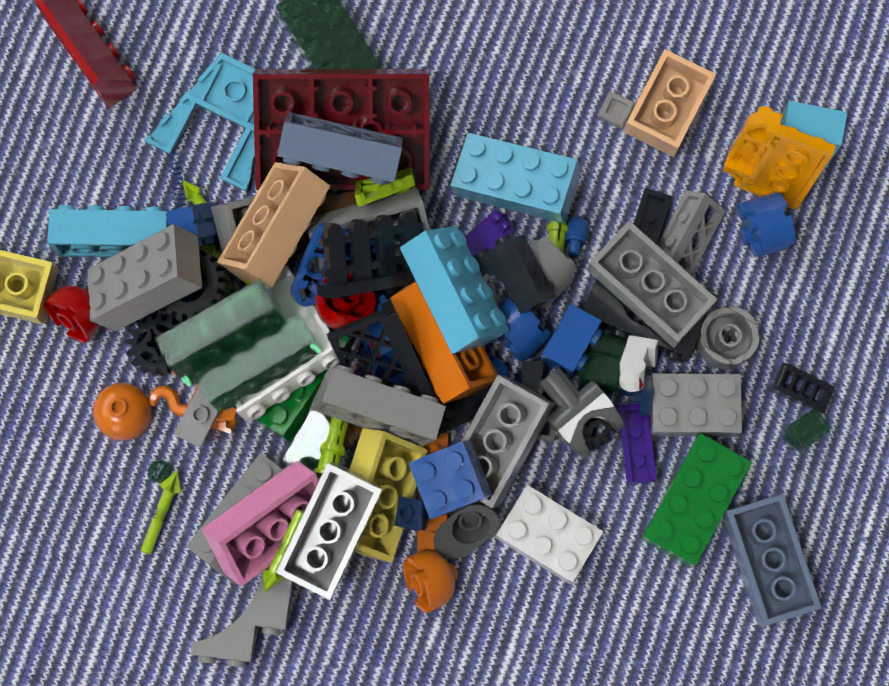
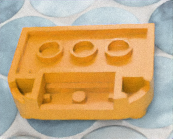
(776, 158)

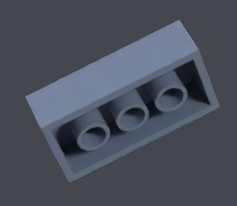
(340, 148)
(771, 561)

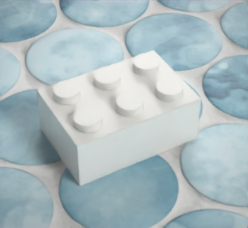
(549, 534)

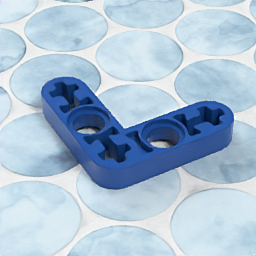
(310, 253)

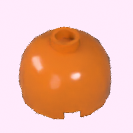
(122, 411)
(431, 579)

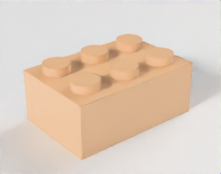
(669, 103)

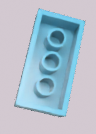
(516, 178)
(101, 231)
(454, 289)

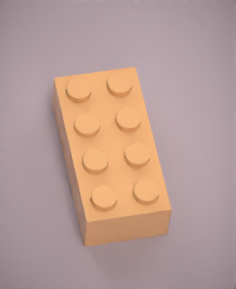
(274, 224)

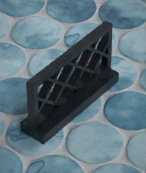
(397, 340)

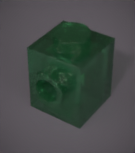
(601, 370)

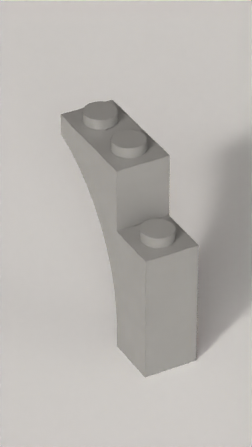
(237, 642)

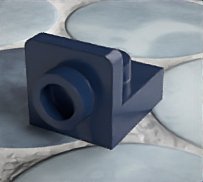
(644, 396)
(411, 514)

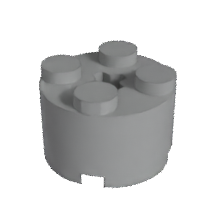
(554, 264)
(743, 340)

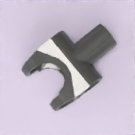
(576, 409)

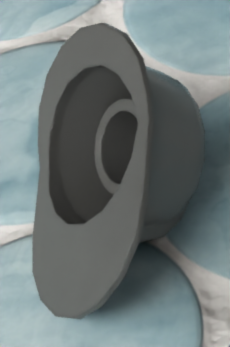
(465, 530)

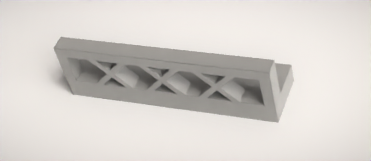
(684, 223)

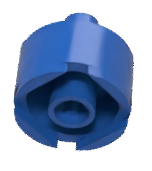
(766, 224)
(524, 332)

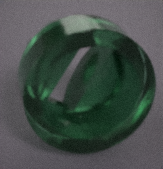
(165, 472)

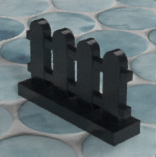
(361, 264)

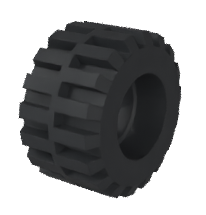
(217, 288)

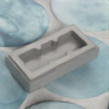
(197, 419)

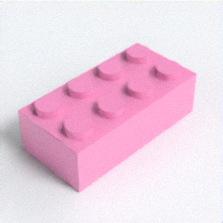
(254, 528)

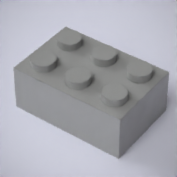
(696, 405)

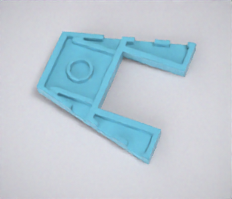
(227, 92)

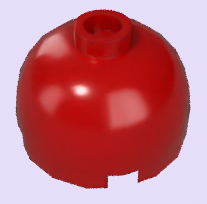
(72, 309)
(344, 310)

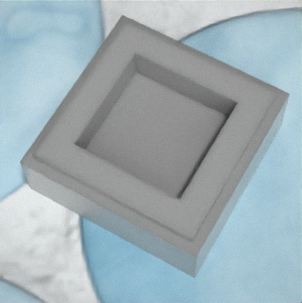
(615, 110)

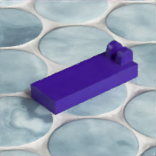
(488, 232)
(636, 446)

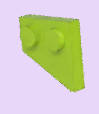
(368, 191)

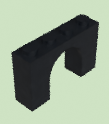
(519, 271)
(609, 309)

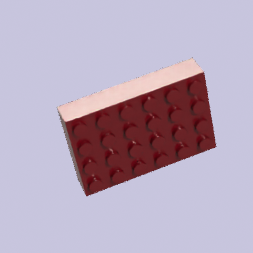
(363, 98)

